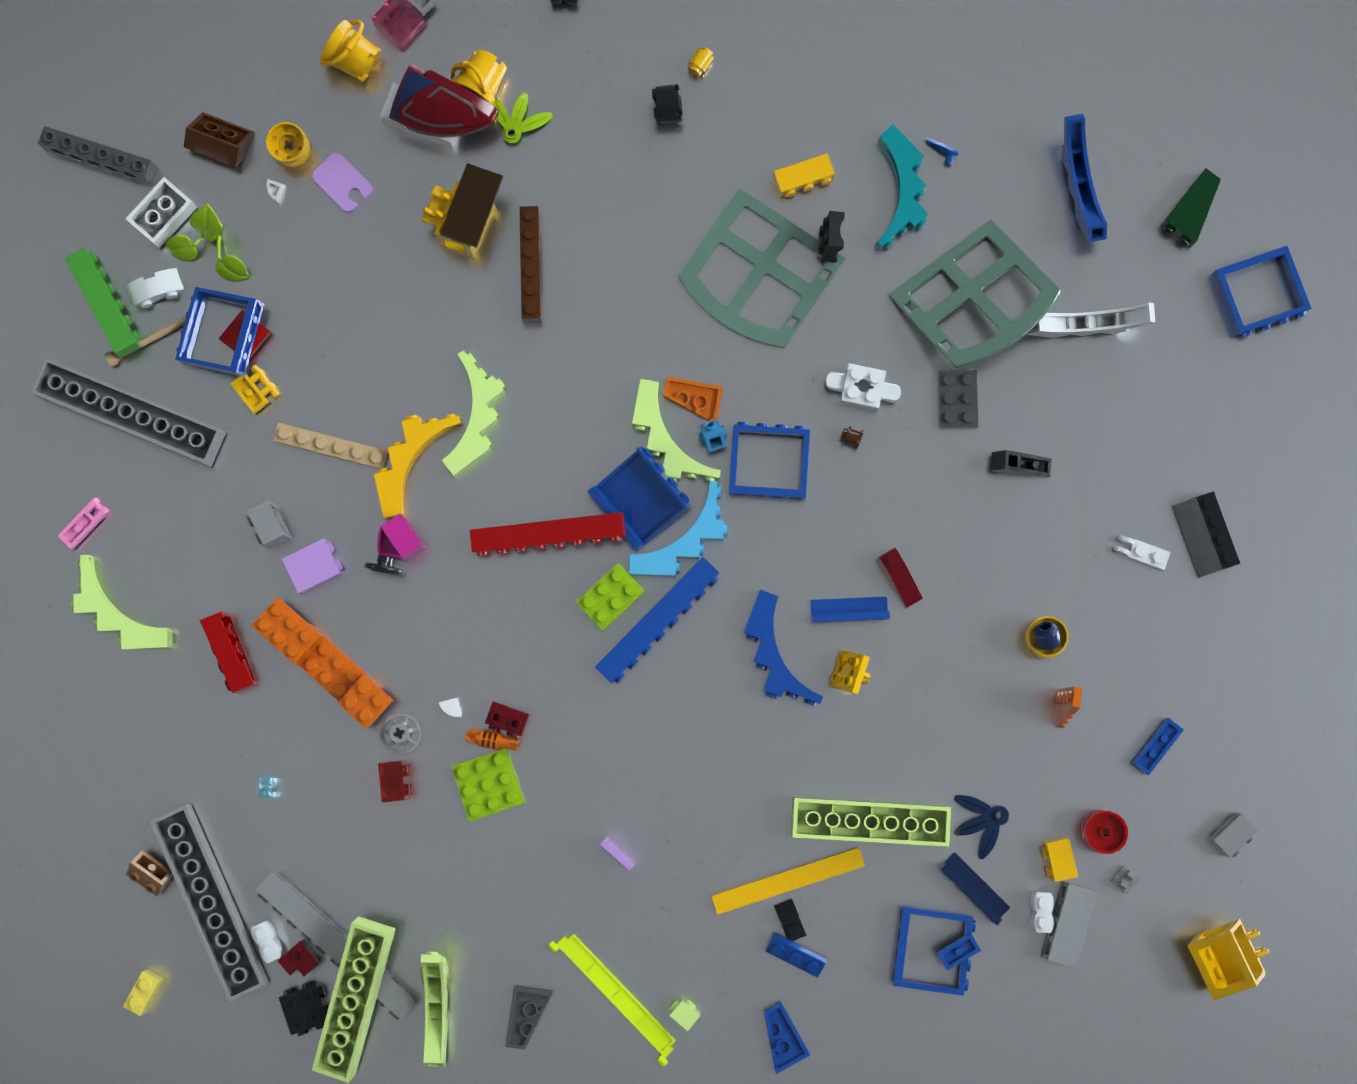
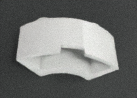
(161, 286)

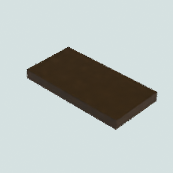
(471, 205)

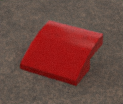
(231, 334)

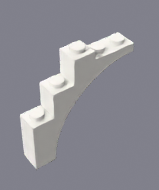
(1088, 323)

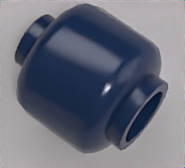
(1047, 636)

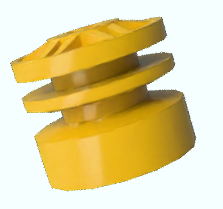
(280, 137)
(1042, 654)

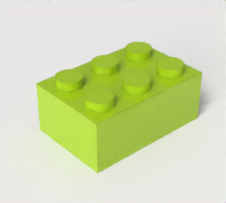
(610, 597)

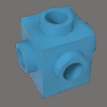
(713, 435)

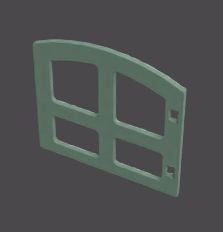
(764, 264)
(971, 290)

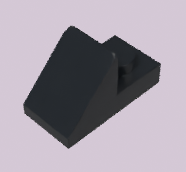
(790, 920)

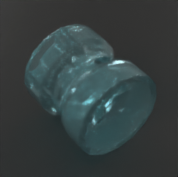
(267, 785)

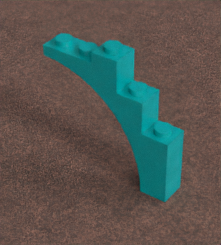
(905, 159)

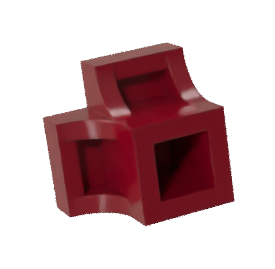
(299, 958)

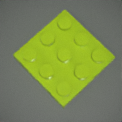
(487, 784)

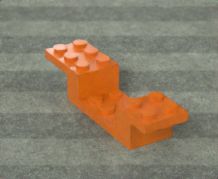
(323, 662)

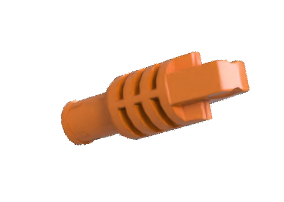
(491, 739)

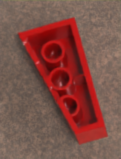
(229, 652)

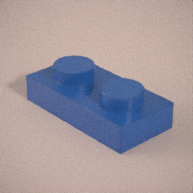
(958, 951)

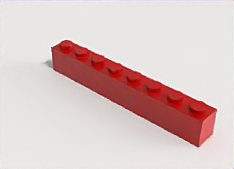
(548, 532)

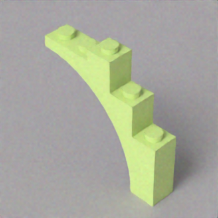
(484, 393)
(660, 443)
(109, 619)
(436, 997)

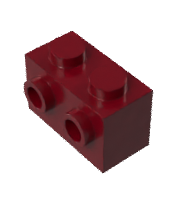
(507, 719)

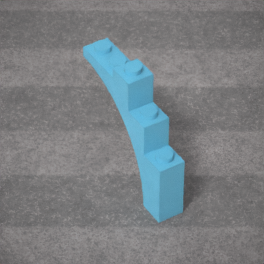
(707, 527)

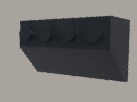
(1206, 534)

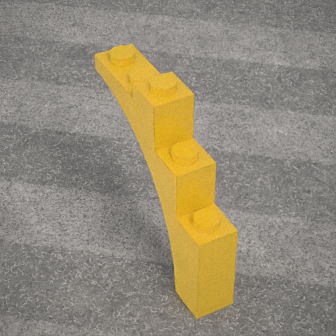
(418, 435)

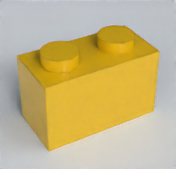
(1060, 859)

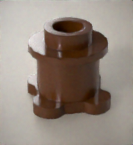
(852, 437)

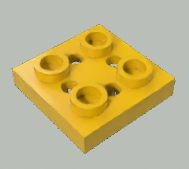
(850, 672)

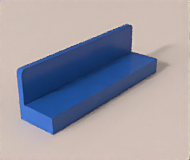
(849, 609)

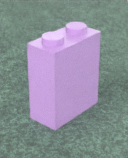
(313, 566)

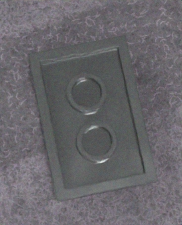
(958, 399)

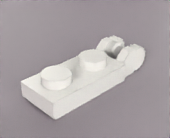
(1144, 553)

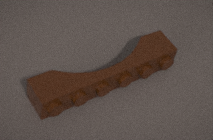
(530, 264)

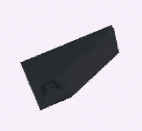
(1020, 463)

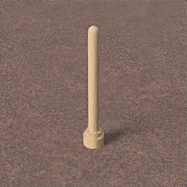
(113, 359)

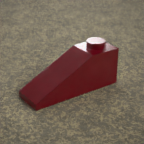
(900, 577)

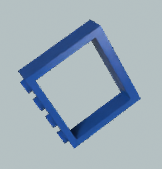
(1265, 324)
(246, 335)
(779, 429)
(900, 952)

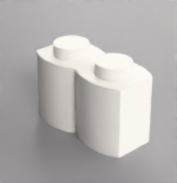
(1042, 906)
(266, 936)

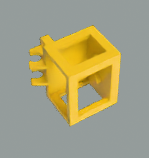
(436, 215)
(1228, 959)

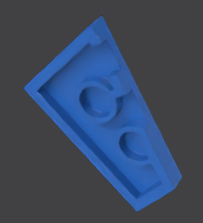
(784, 1039)

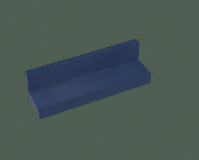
(974, 888)

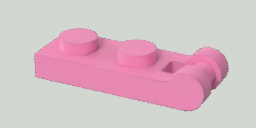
(83, 523)

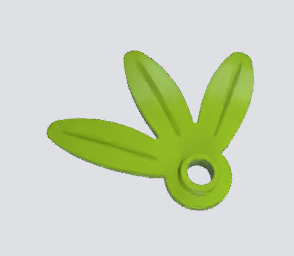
(515, 122)

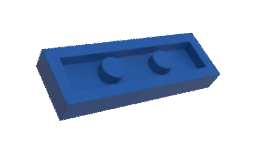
(1157, 746)
(796, 955)

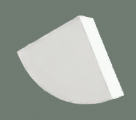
(275, 190)
(451, 707)

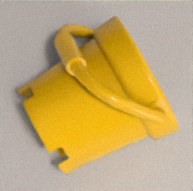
(350, 50)
(480, 75)

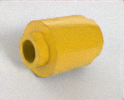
(700, 61)

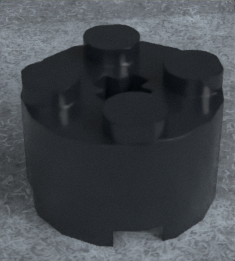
(668, 104)

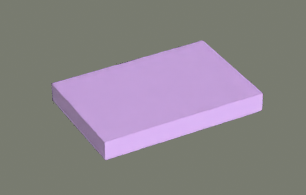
(617, 854)

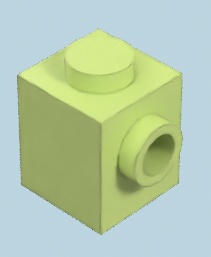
(684, 1013)

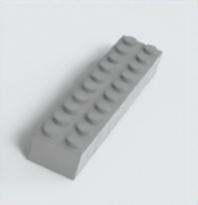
(128, 412)
(209, 902)

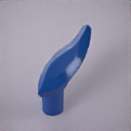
(945, 149)

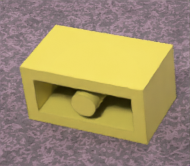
(143, 992)

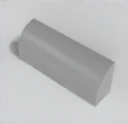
(1070, 926)

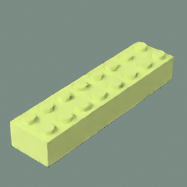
(871, 822)
(353, 999)

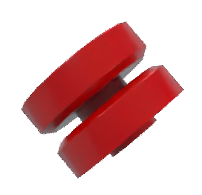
(1092, 829)

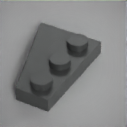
(524, 1015)

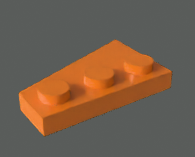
(695, 396)

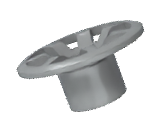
(400, 733)

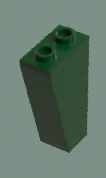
(1191, 211)

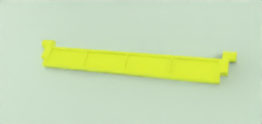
(617, 994)

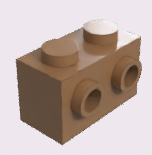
(149, 873)

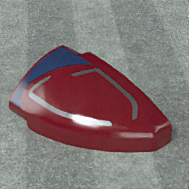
(439, 106)

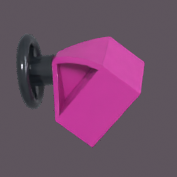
(395, 541)

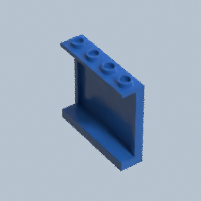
(643, 495)

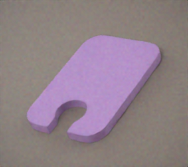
(338, 178)

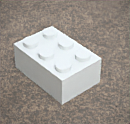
(161, 212)

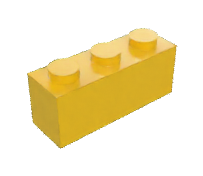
(804, 175)

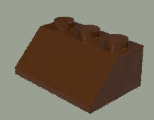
(218, 139)

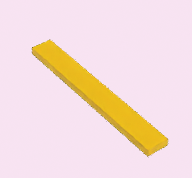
(788, 880)

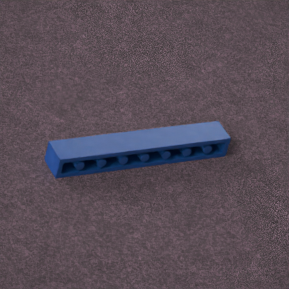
(653, 624)

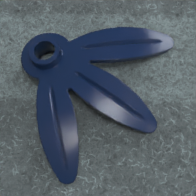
(977, 824)

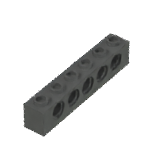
(97, 154)

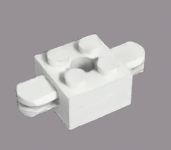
(863, 387)

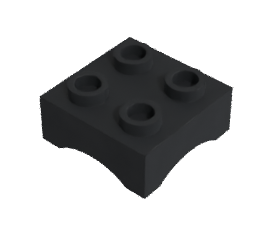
(831, 236)

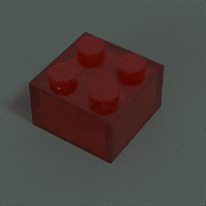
(394, 781)

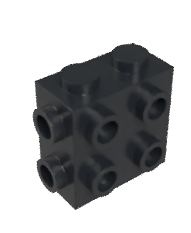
(304, 1007)

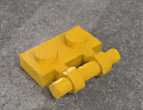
(250, 393)

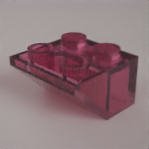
(399, 21)

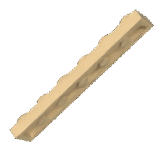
(331, 446)

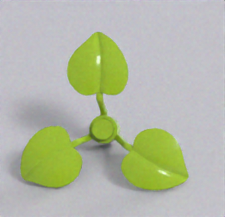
(208, 224)

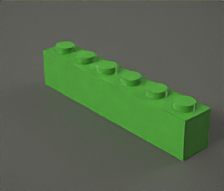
(102, 302)

